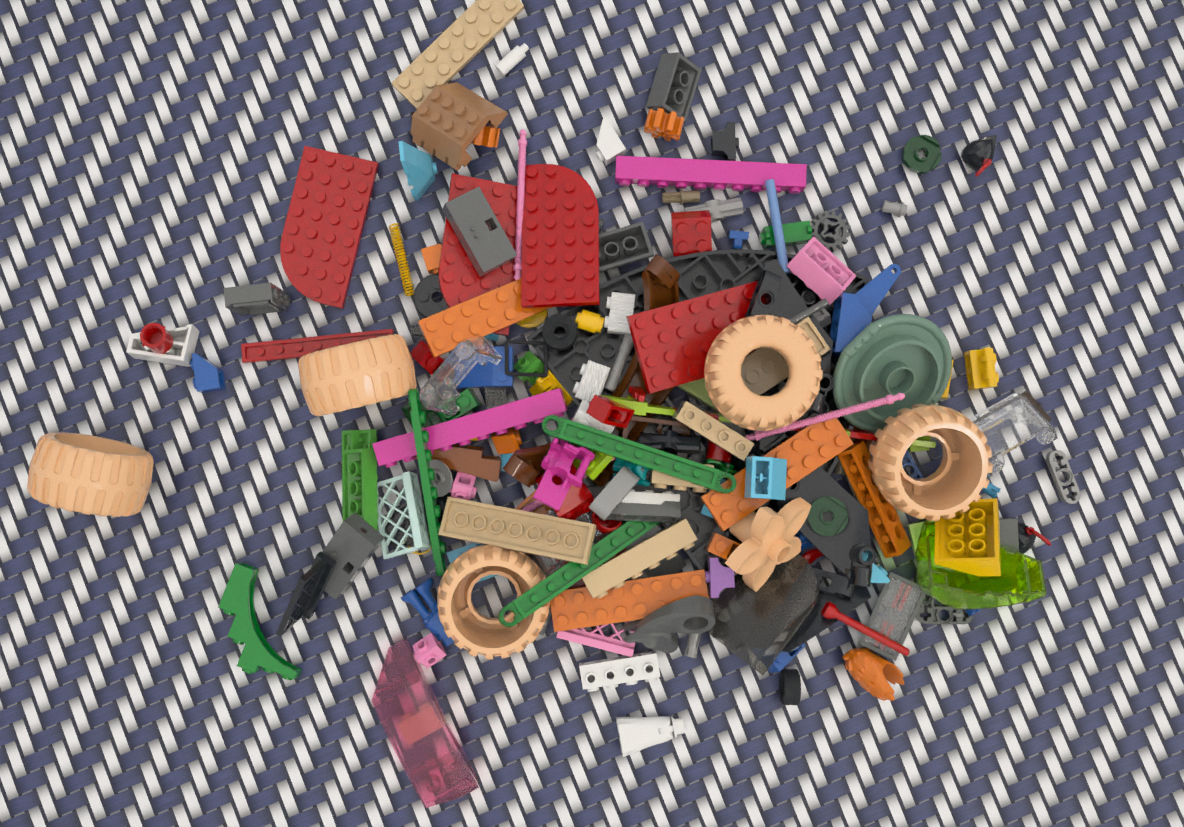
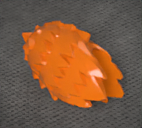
(872, 671)

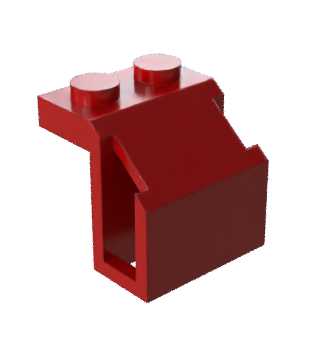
(576, 500)

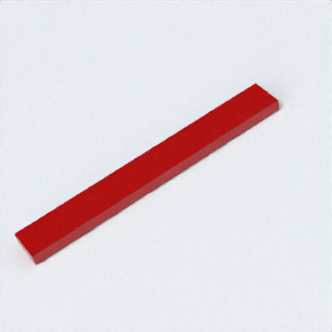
(301, 346)

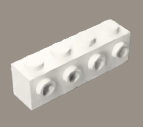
(619, 670)

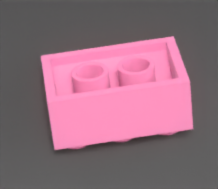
(821, 270)

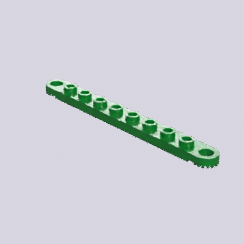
(639, 454)
(427, 476)
(573, 572)

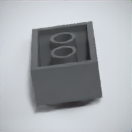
(666, 566)

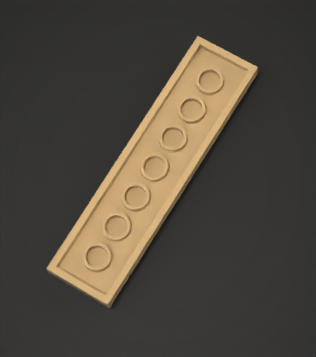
(455, 48)
(518, 530)

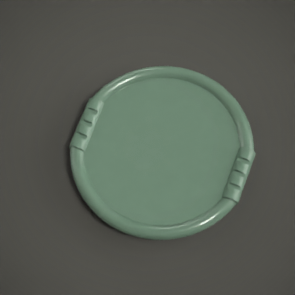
(891, 358)

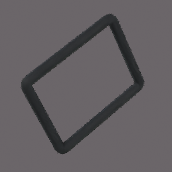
(522, 373)

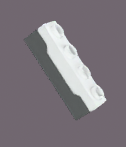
(648, 507)

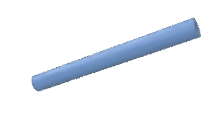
(777, 224)

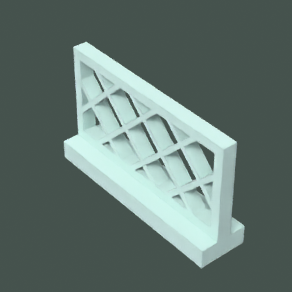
(416, 515)

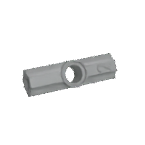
(720, 209)

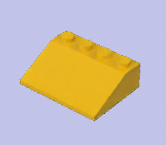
(970, 540)

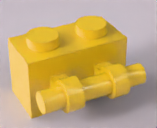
(981, 369)

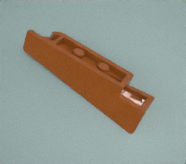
(470, 460)

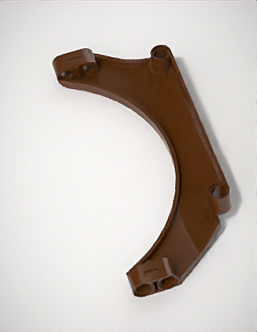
(660, 290)

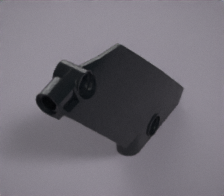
(786, 302)
(843, 548)
(839, 592)

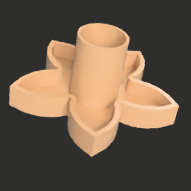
(767, 541)

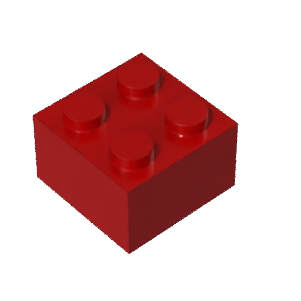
(691, 232)

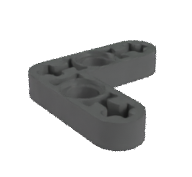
(933, 612)

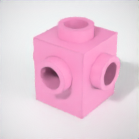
(463, 486)
(428, 651)

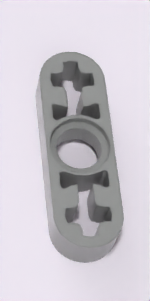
(1070, 477)

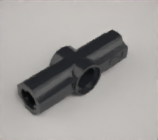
(672, 442)

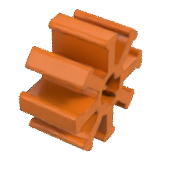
(664, 124)
(487, 137)

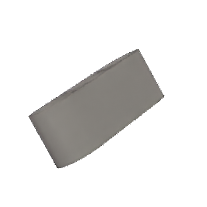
(614, 493)

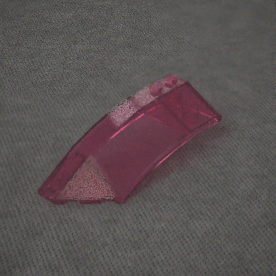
(420, 730)

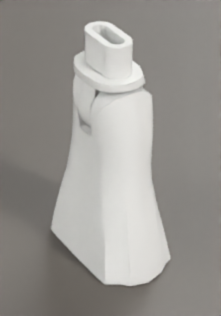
(644, 732)

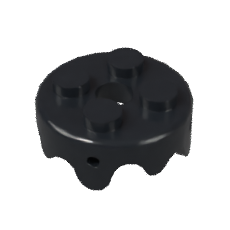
(423, 296)

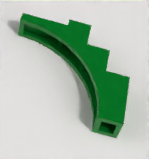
(257, 652)

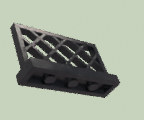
(308, 592)

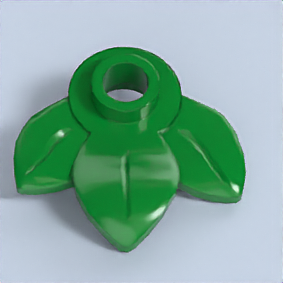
(725, 467)

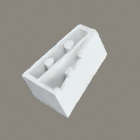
(180, 353)

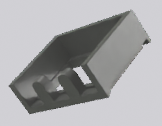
(256, 299)

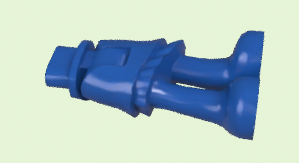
(431, 618)

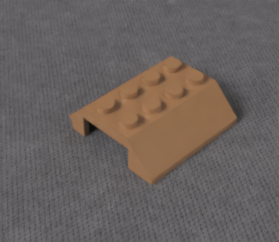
(451, 121)

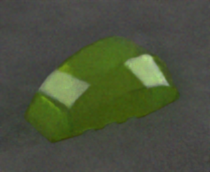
(1019, 581)

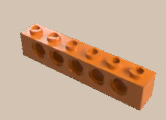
(882, 515)

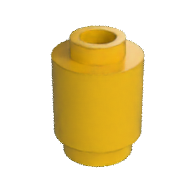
(589, 321)

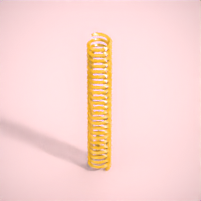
(399, 242)

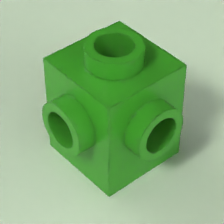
(529, 364)

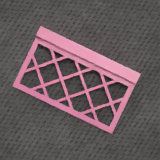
(599, 640)

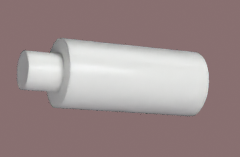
(511, 59)

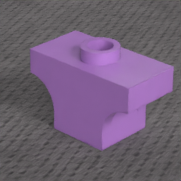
(718, 577)

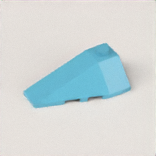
(418, 168)

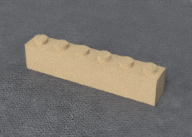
(639, 557)

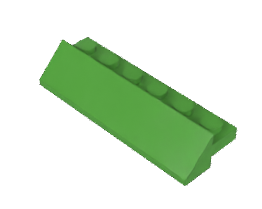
(359, 475)

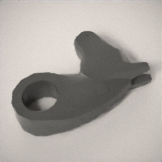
(658, 628)

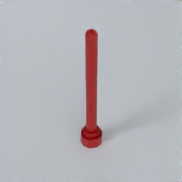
(830, 611)

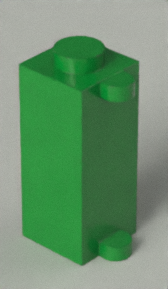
(794, 234)

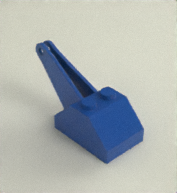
(855, 310)

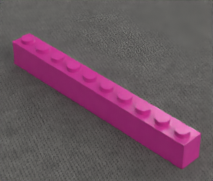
(709, 173)
(472, 426)

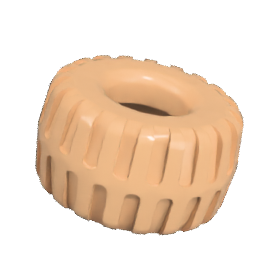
(356, 374)
(727, 387)
(90, 474)
(954, 482)
(463, 621)

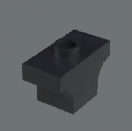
(724, 143)

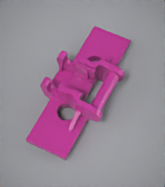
(558, 463)

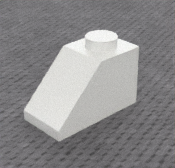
(608, 144)

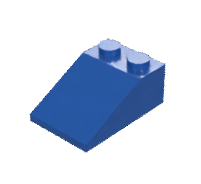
(490, 375)

